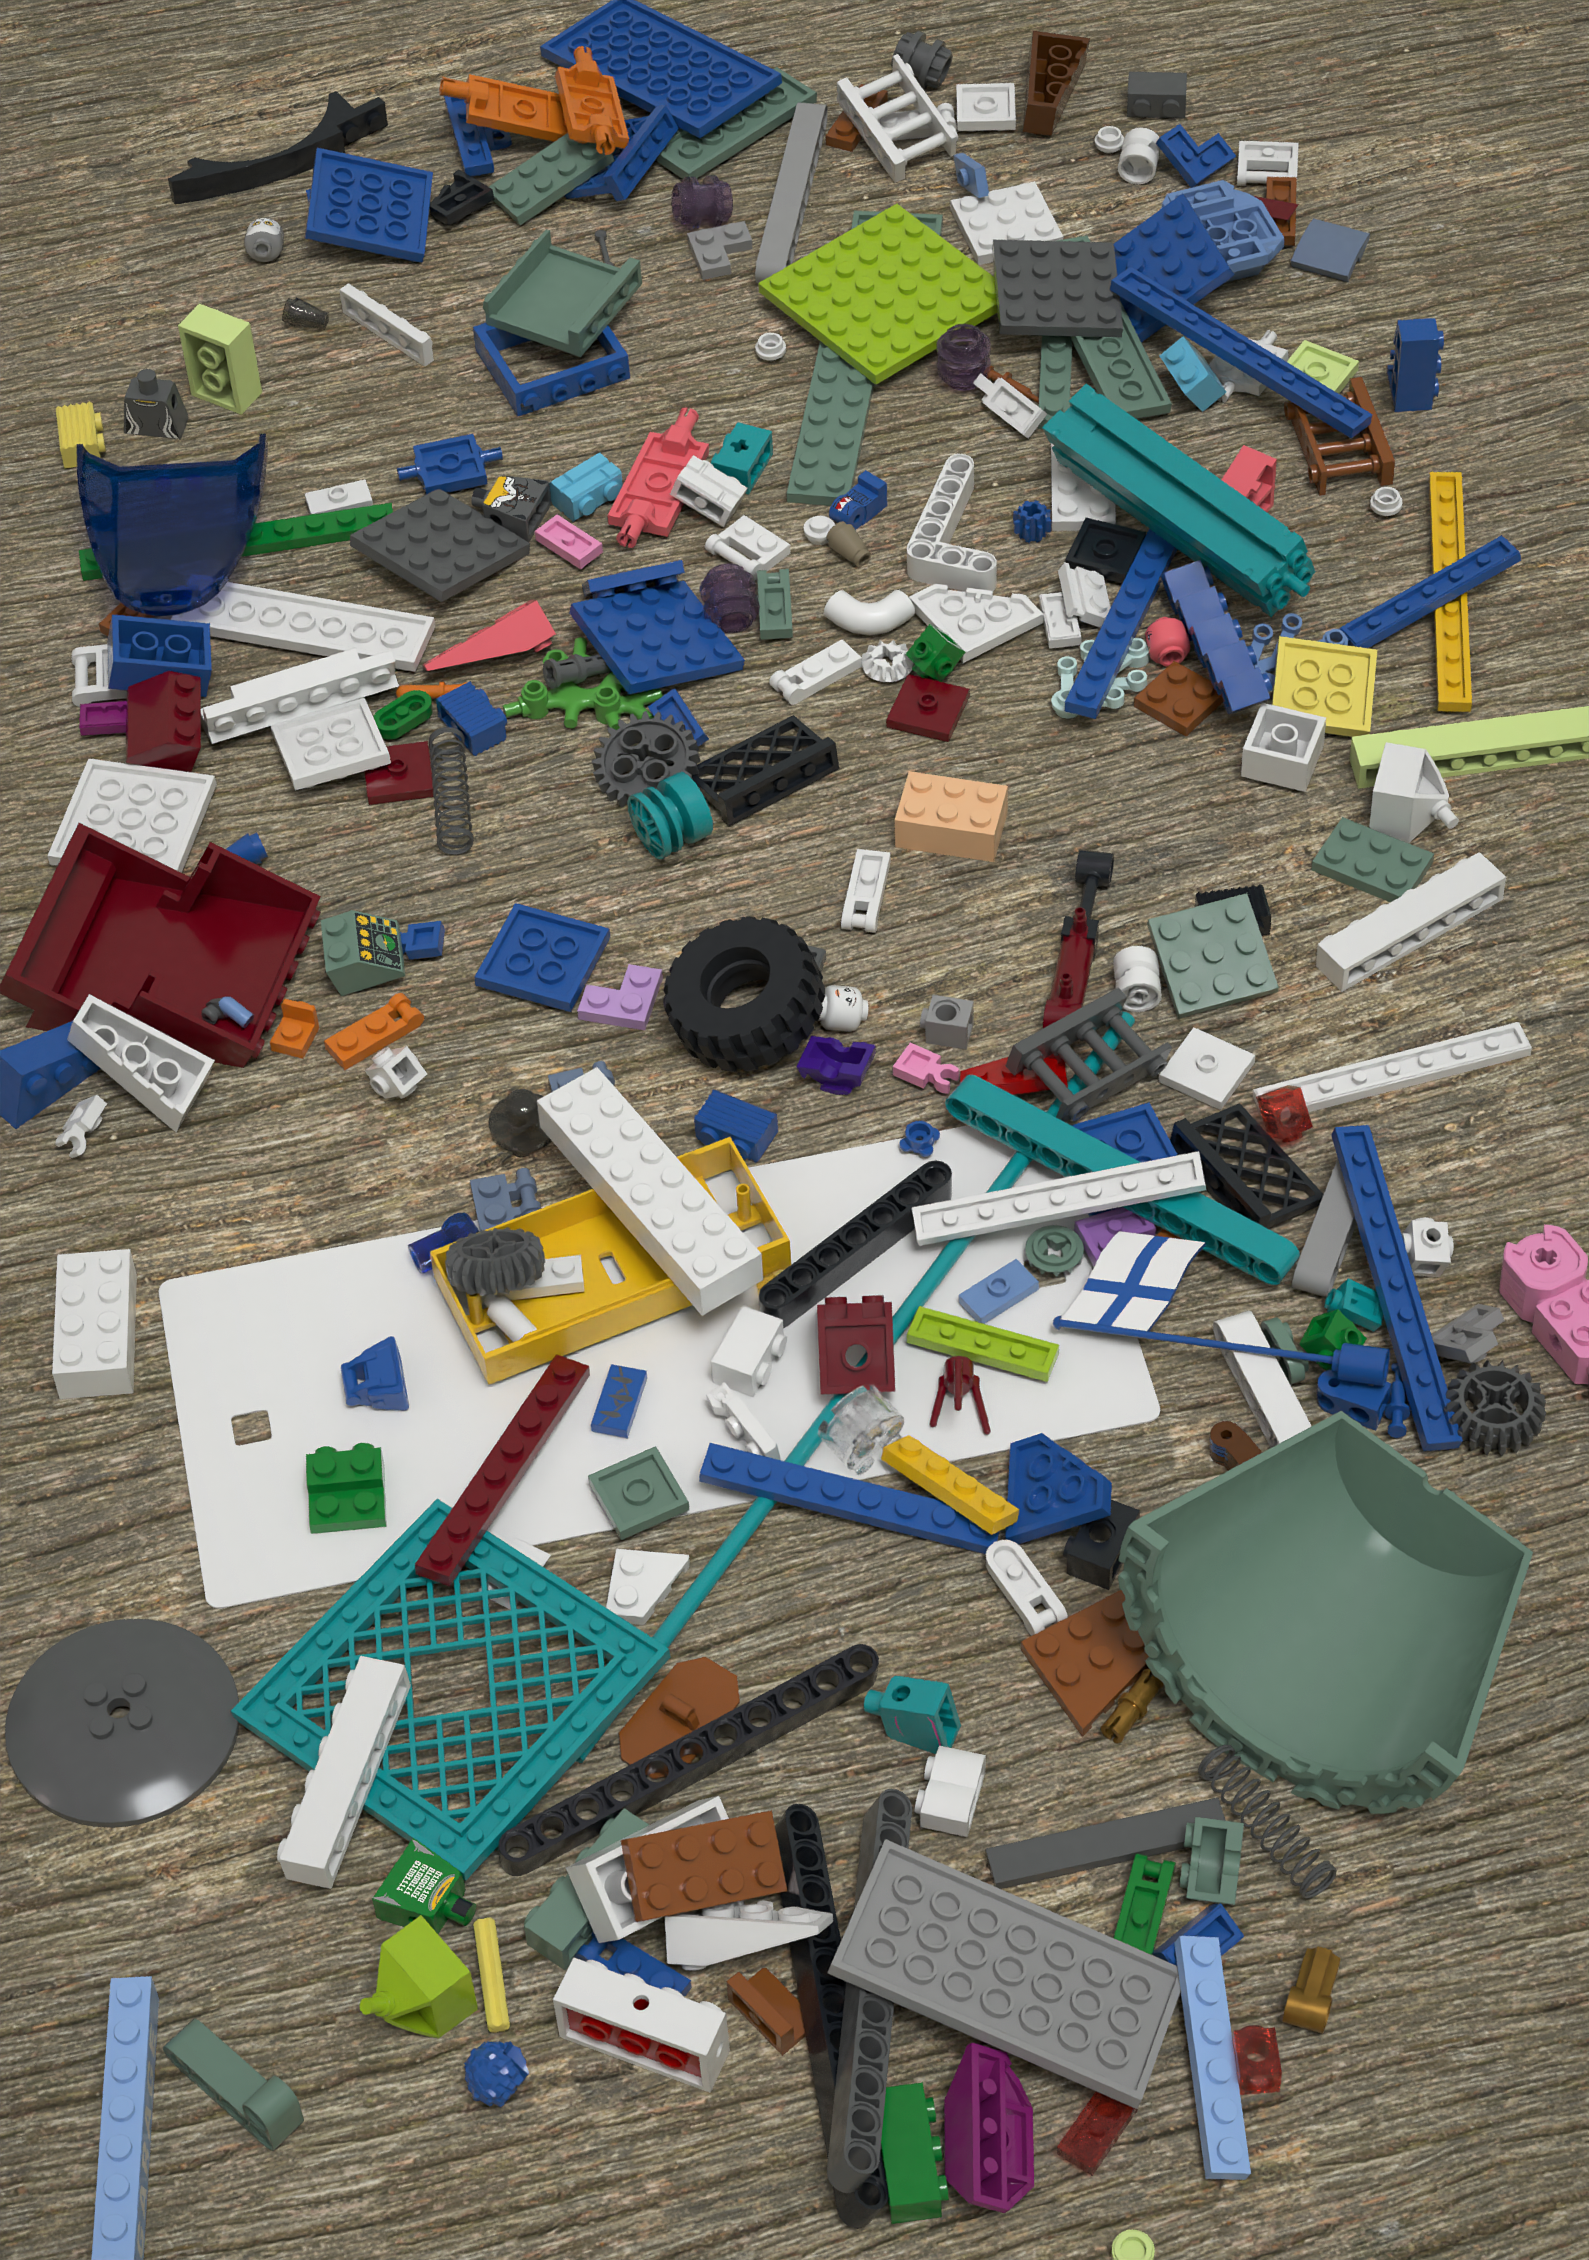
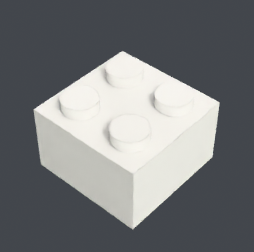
(1283, 747)

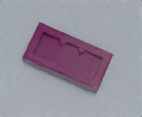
(103, 718)

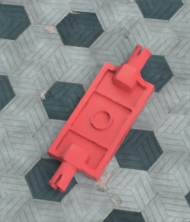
(645, 496)

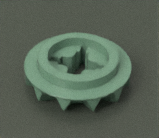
(1057, 1238)

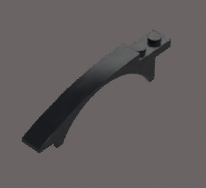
(337, 129)

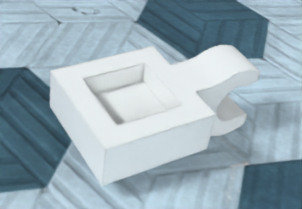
(83, 1119)

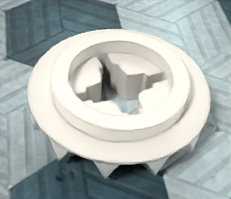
(880, 669)

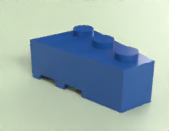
(1415, 364)
(40, 1073)

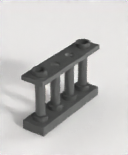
(1082, 1026)

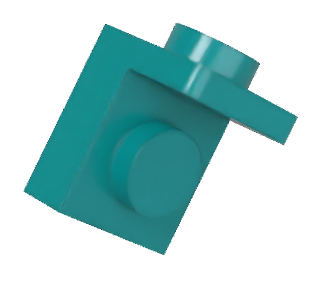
(1356, 1304)

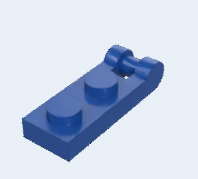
(634, 1961)

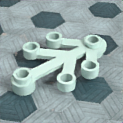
(1136, 657)

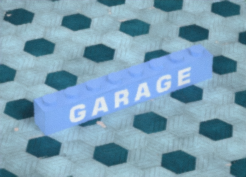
(126, 2120)

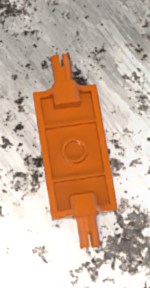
(591, 104)
(508, 106)

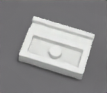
(1084, 594)

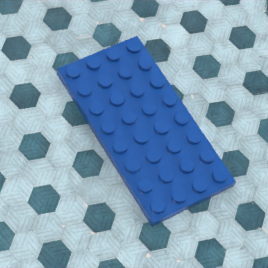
(665, 63)

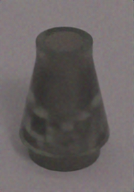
(302, 314)

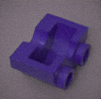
(836, 1066)

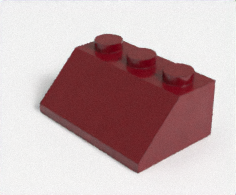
(164, 721)

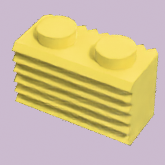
(79, 426)

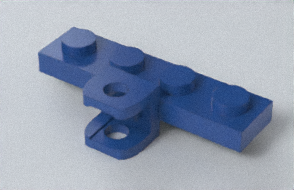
(474, 141)

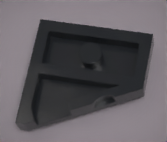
(460, 199)

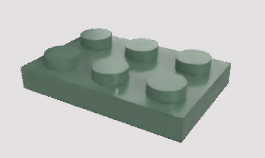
(1371, 861)

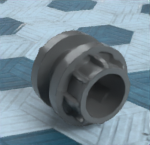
(927, 61)

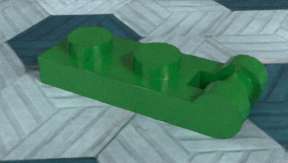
(1144, 1903)

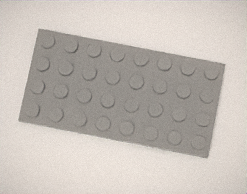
(1009, 1973)

